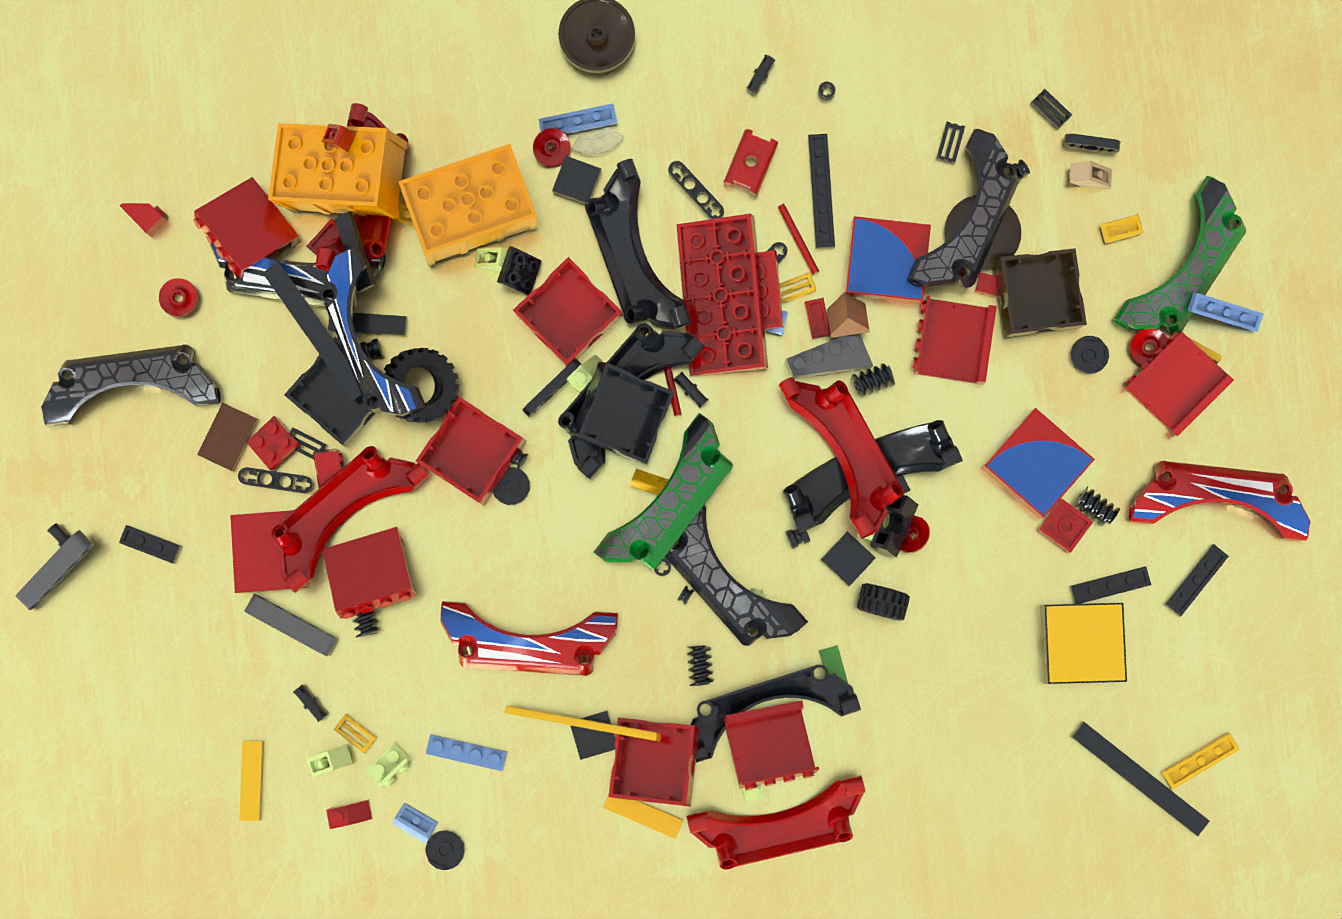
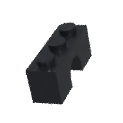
(901, 514)

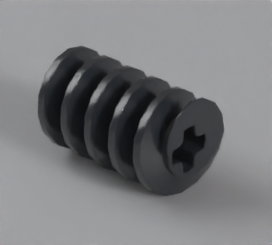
(872, 379)
(1096, 506)
(365, 624)
(700, 665)

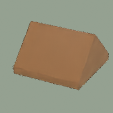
(847, 316)

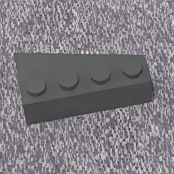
(836, 356)

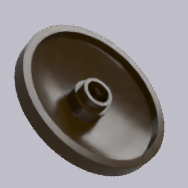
(596, 35)
(1006, 240)

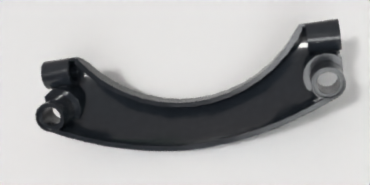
(907, 452)

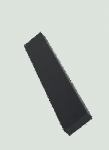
(821, 191)

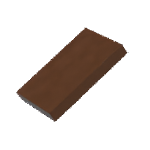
(227, 437)

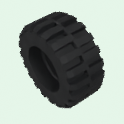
(443, 379)

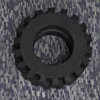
(883, 601)

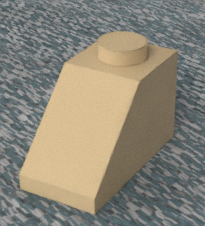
(1090, 175)

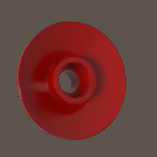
(557, 153)
(169, 293)
(1141, 339)
(922, 531)

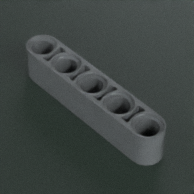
(54, 570)
(290, 624)

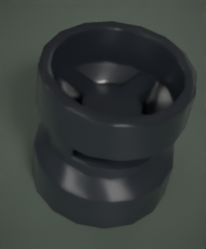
(372, 349)
(794, 540)

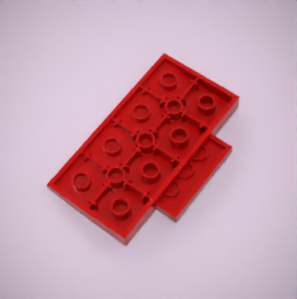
(729, 323)

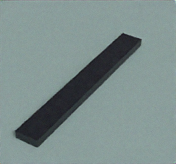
(312, 328)
(1140, 778)

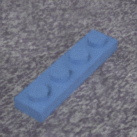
(581, 119)
(1225, 312)
(466, 752)

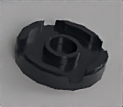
(1089, 355)
(512, 487)
(445, 850)

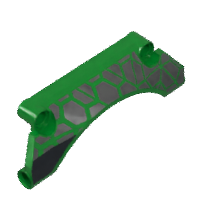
(1212, 251)
(666, 518)

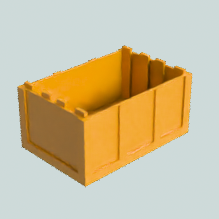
(330, 180)
(468, 203)

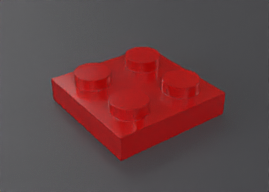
(273, 443)
(1065, 525)

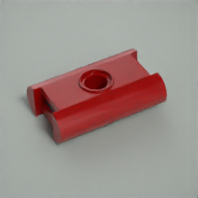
(750, 148)

